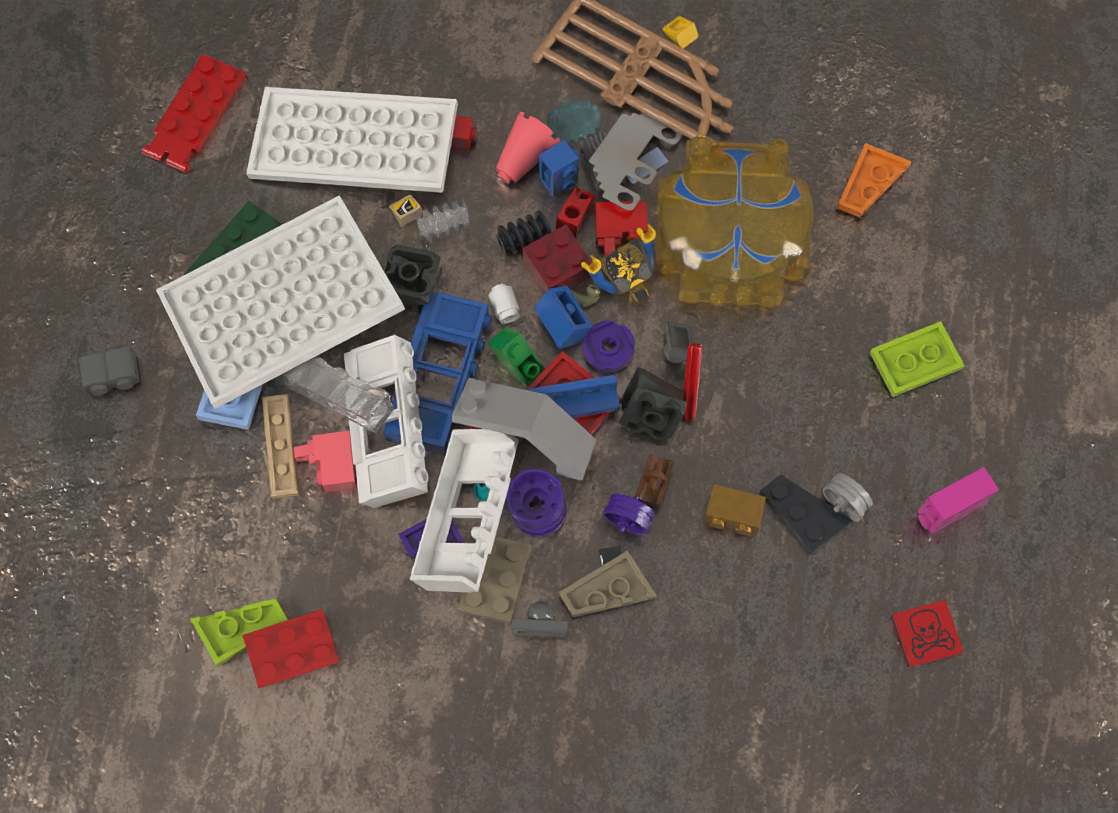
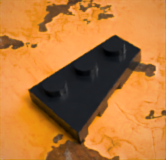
(803, 513)

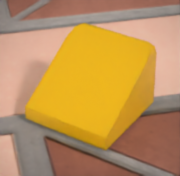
(681, 31)

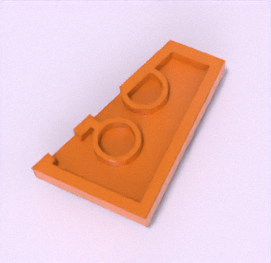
(870, 179)

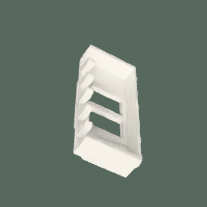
(470, 458)
(398, 470)

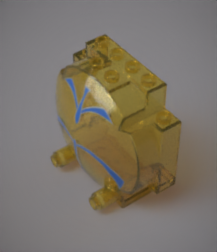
(733, 223)

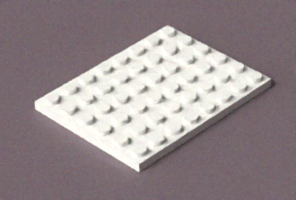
(278, 301)

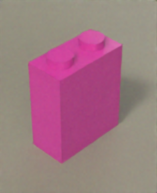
(957, 500)

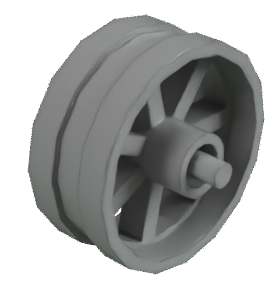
(847, 497)

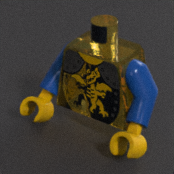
(626, 267)

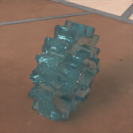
(574, 120)

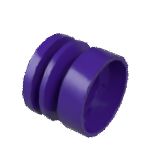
(532, 489)

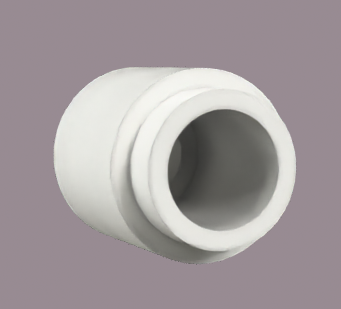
(504, 303)

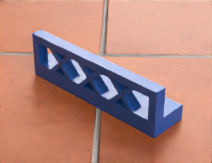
(584, 396)

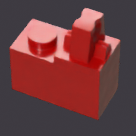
(616, 222)

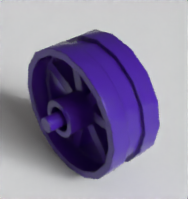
(628, 513)

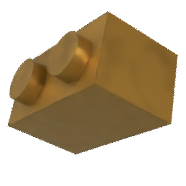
(734, 510)

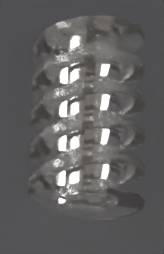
(442, 220)

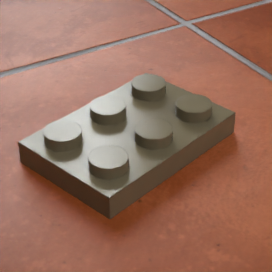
(499, 582)

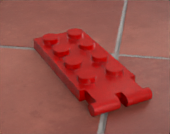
(194, 112)

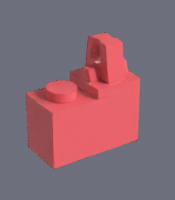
(334, 456)

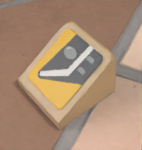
(404, 210)

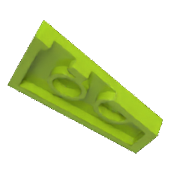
(224, 629)

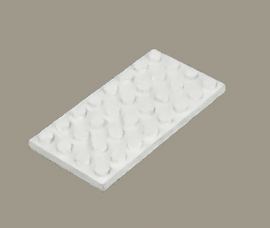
(353, 139)

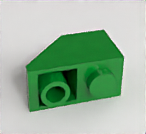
(516, 355)

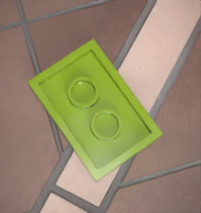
(916, 359)

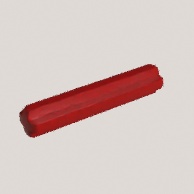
(692, 379)

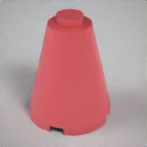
(522, 148)

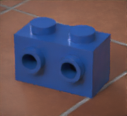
(559, 168)
(563, 316)

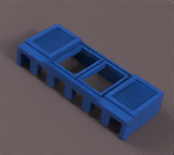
(457, 322)

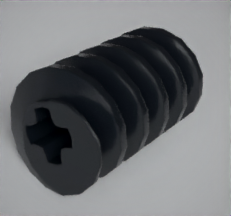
(522, 232)

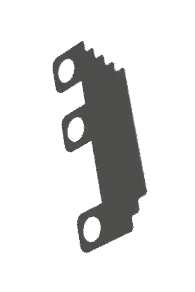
(620, 151)

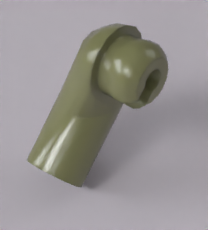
(587, 297)

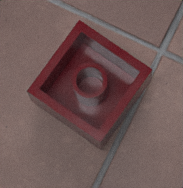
(556, 260)

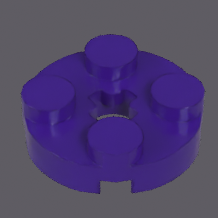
(602, 359)

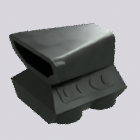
(412, 274)
(652, 405)

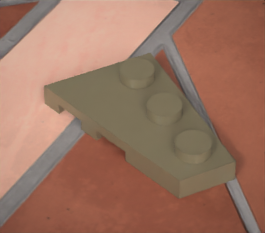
(608, 587)

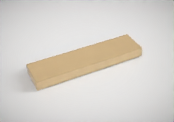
(280, 446)

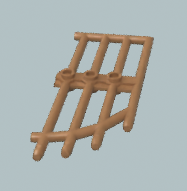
(634, 68)

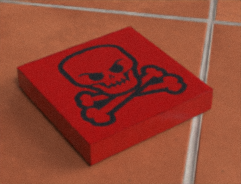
(927, 633)

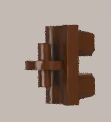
(654, 480)

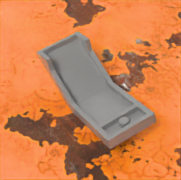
(530, 417)

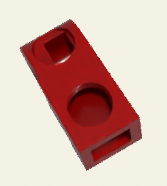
(575, 210)

